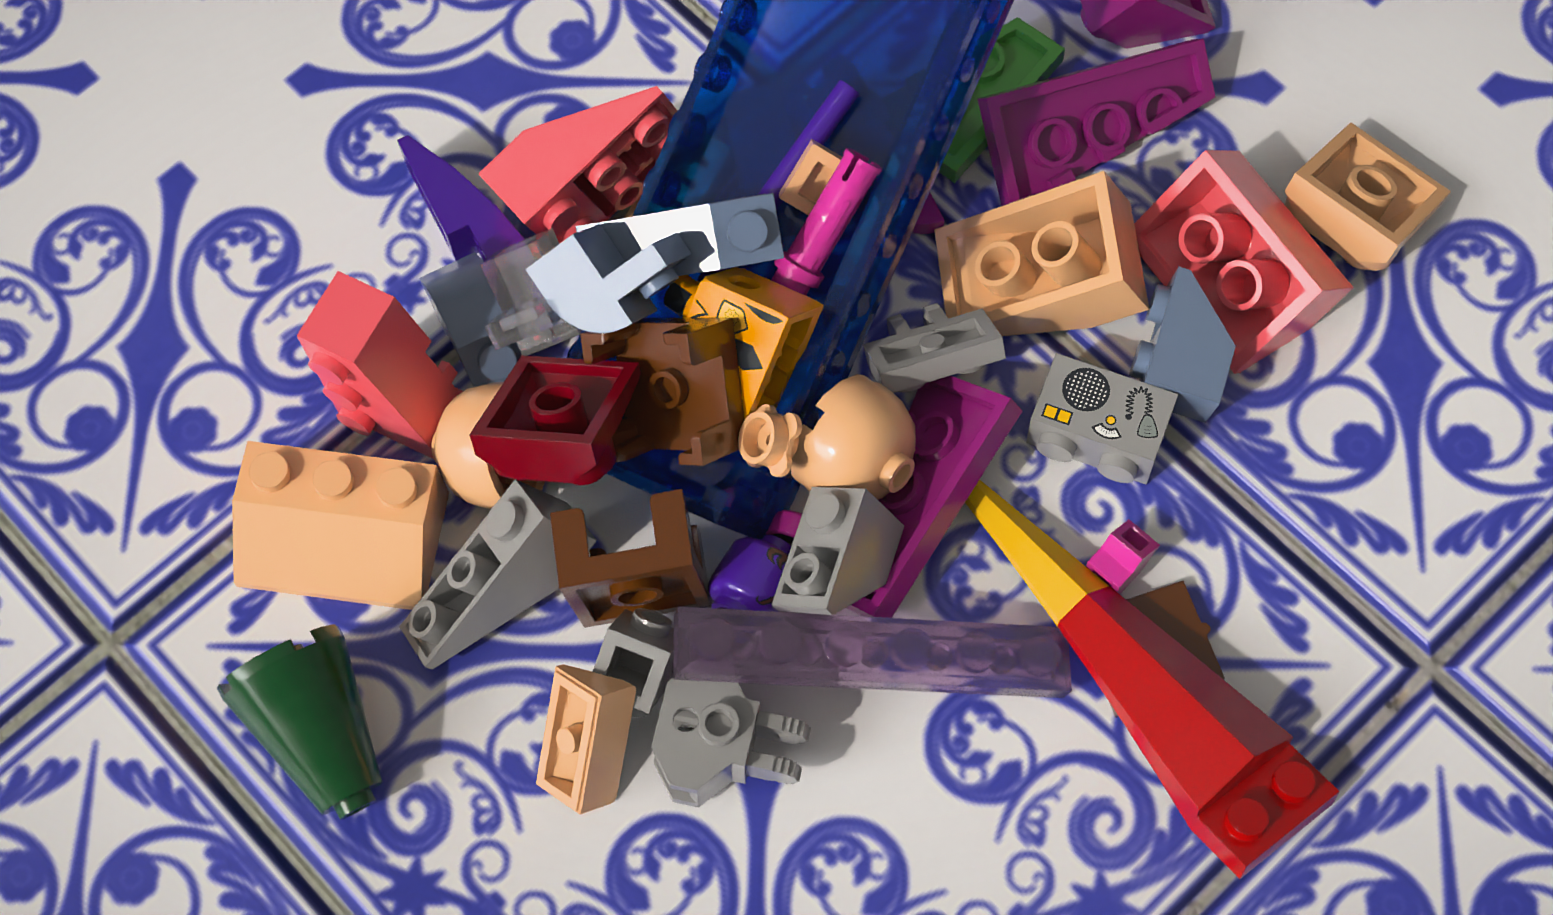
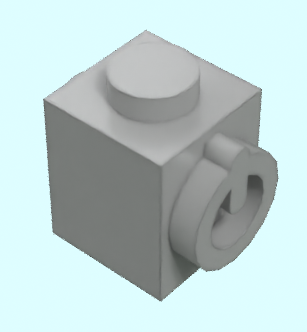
(641, 653)

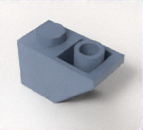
(1187, 347)

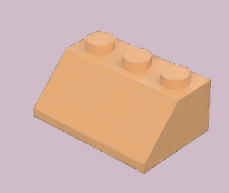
(336, 525)

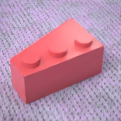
(376, 364)

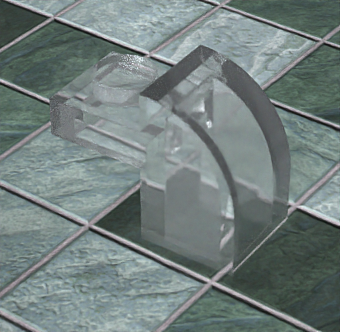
(524, 311)

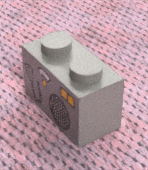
(1100, 419)

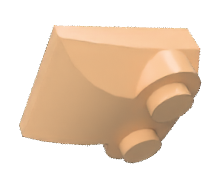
(1362, 199)

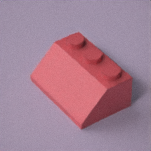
(1244, 252)

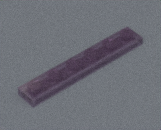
(870, 653)

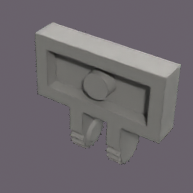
(934, 350)

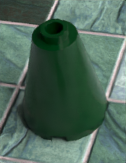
(310, 719)

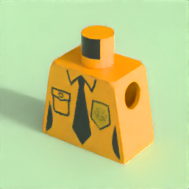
(768, 322)

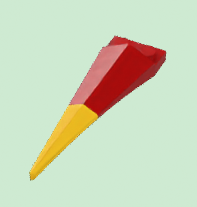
(1205, 741)

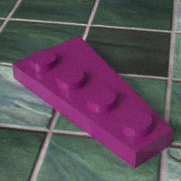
(1074, 121)
(955, 441)

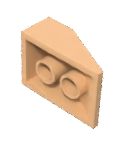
(1046, 260)

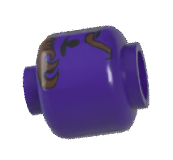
(749, 574)

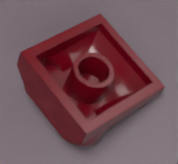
(556, 419)

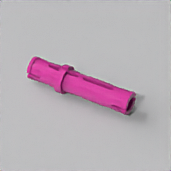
(826, 223)

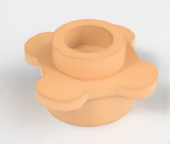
(770, 439)

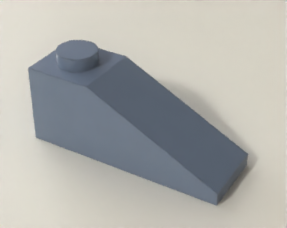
(716, 233)

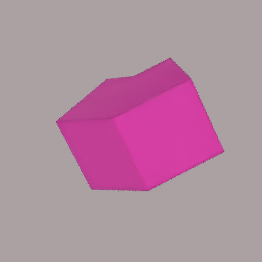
(1123, 556)

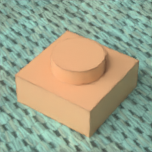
(809, 177)

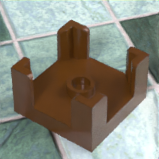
(685, 389)
(646, 577)

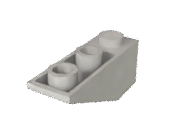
(491, 578)

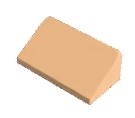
(585, 738)

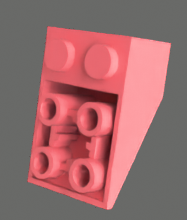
(582, 163)

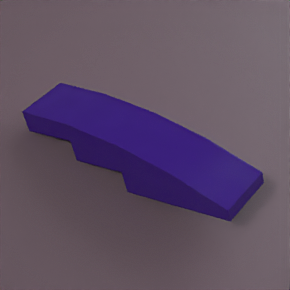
(458, 208)

